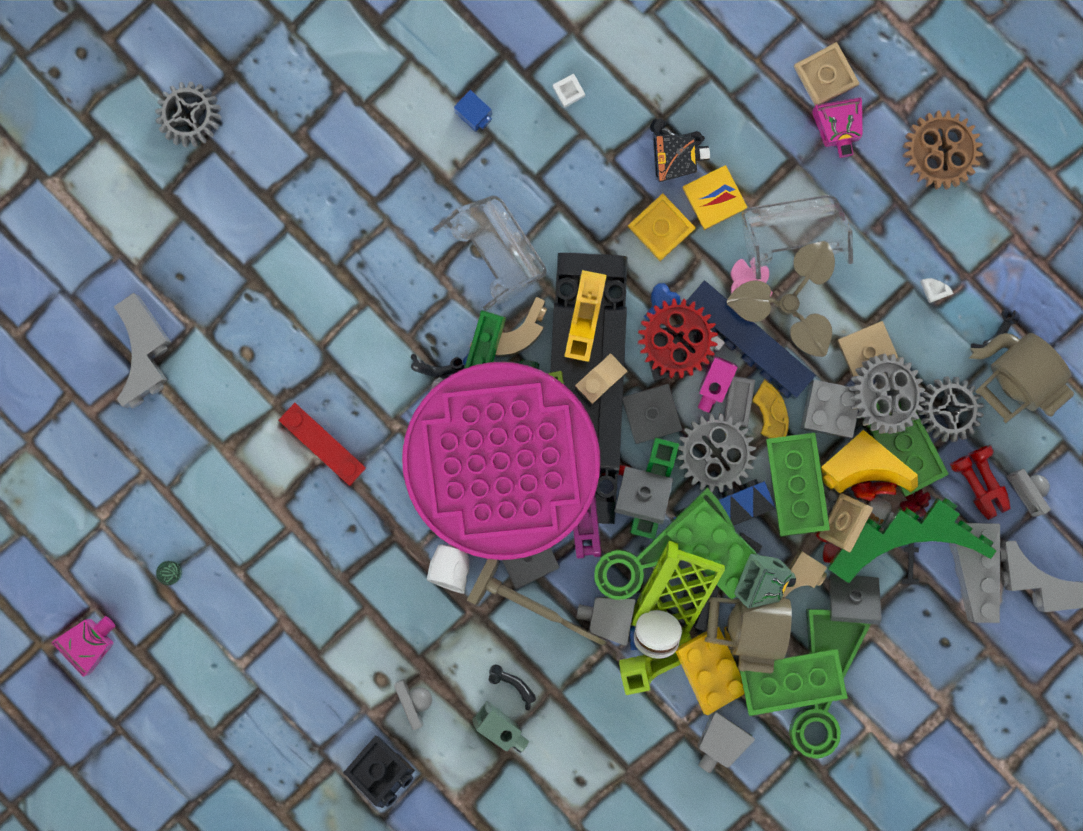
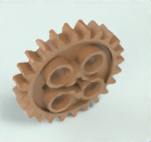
(964, 148)

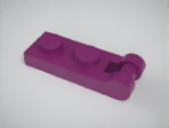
(588, 529)

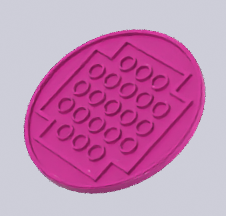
(501, 460)

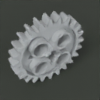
(868, 395)
(733, 439)

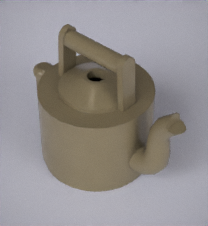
(1027, 373)
(755, 633)

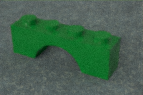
(659, 462)

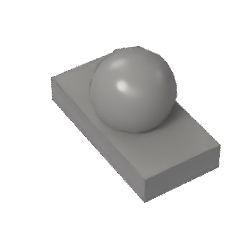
(1031, 491)
(413, 702)

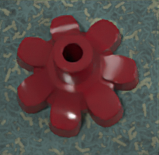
(917, 502)

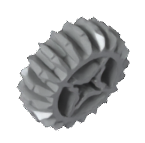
(196, 110)
(970, 406)

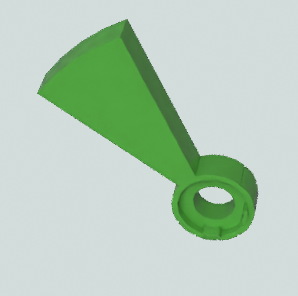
(646, 558)
(825, 636)

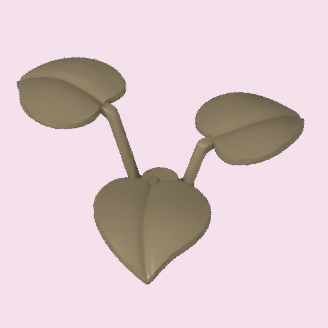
(753, 299)

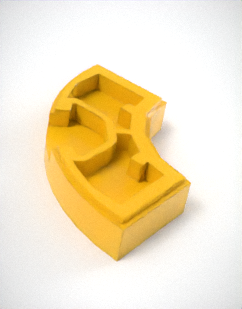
(773, 411)

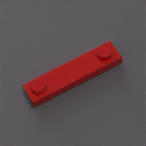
(322, 444)

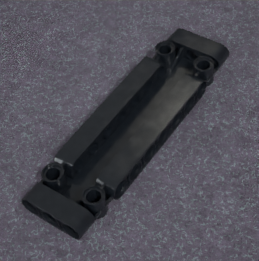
(608, 338)

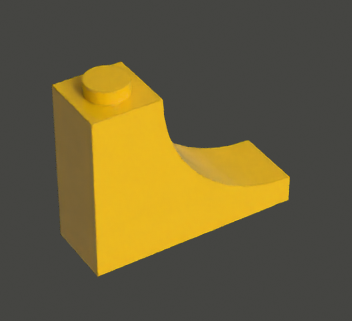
(865, 461)

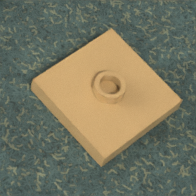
(826, 74)
(865, 344)
(846, 522)

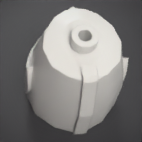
(449, 568)

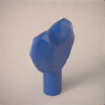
(662, 293)

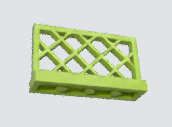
(660, 579)

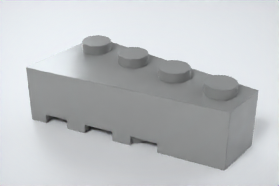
(979, 576)

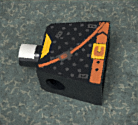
(676, 155)

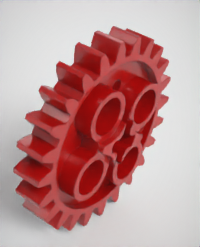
(691, 321)

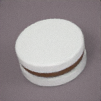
(657, 634)

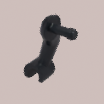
(658, 126)
(1004, 328)
(423, 368)
(497, 675)

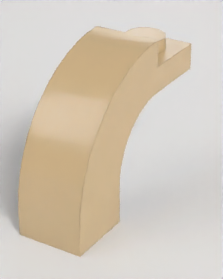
(524, 336)

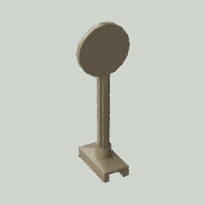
(487, 582)

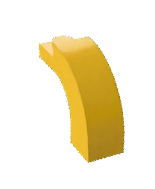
(585, 316)

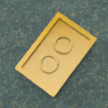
(710, 672)

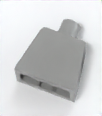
(609, 618)
(722, 742)

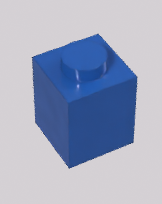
(473, 111)

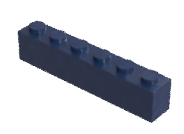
(752, 343)

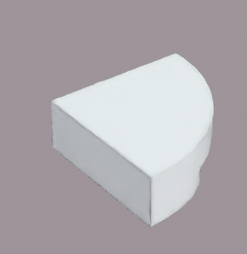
(935, 289)

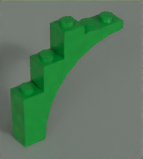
(905, 529)

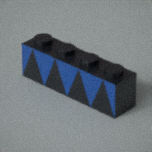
(745, 503)

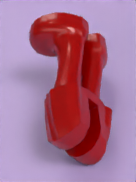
(983, 497)

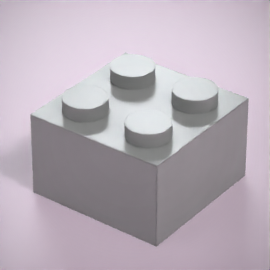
(829, 410)

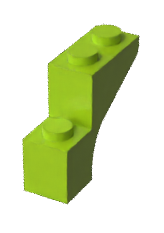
(641, 670)

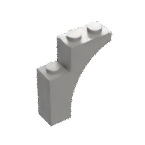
(146, 341)
(1049, 593)

